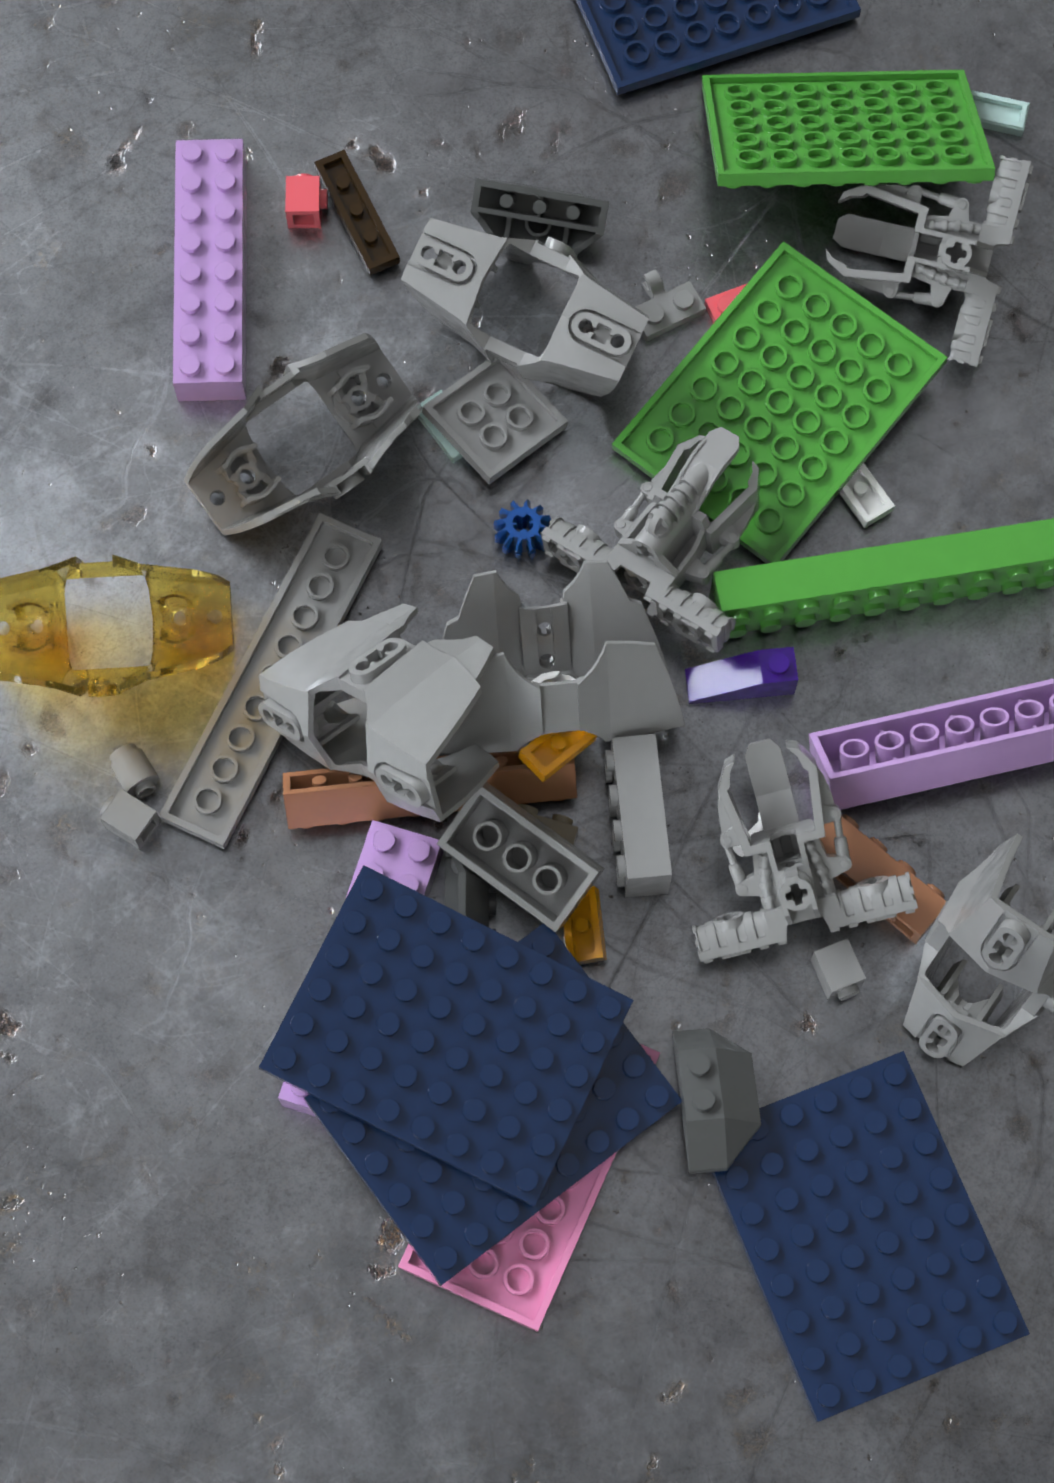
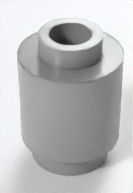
(134, 771)

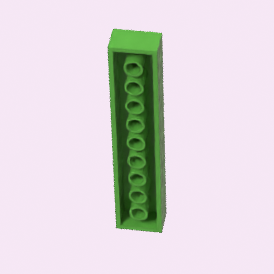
(886, 577)

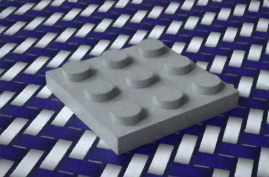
(494, 418)

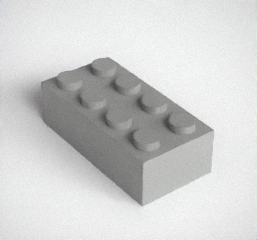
(640, 816)
(520, 856)

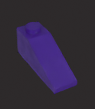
(743, 676)

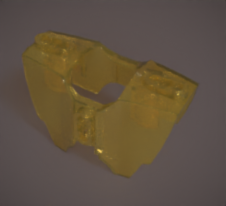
(44, 656)

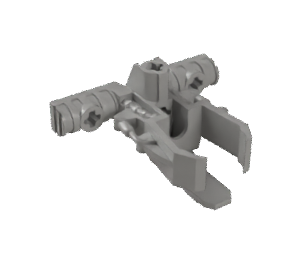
(940, 249)
(670, 538)
(790, 862)

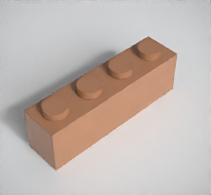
(870, 860)

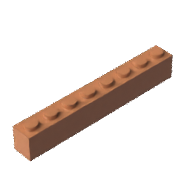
(343, 797)

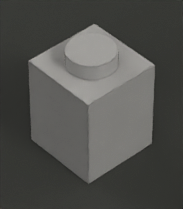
(129, 818)
(838, 970)

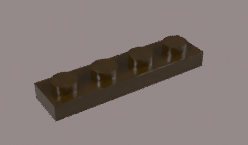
(357, 212)

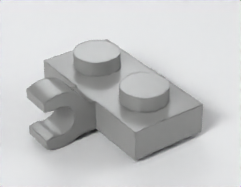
(668, 308)

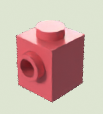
(305, 201)

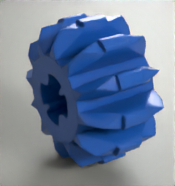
(521, 518)

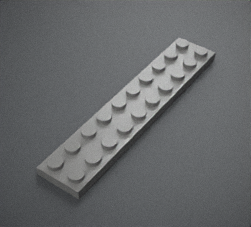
(237, 740)

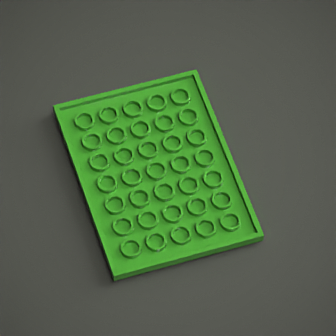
(845, 128)
(805, 384)

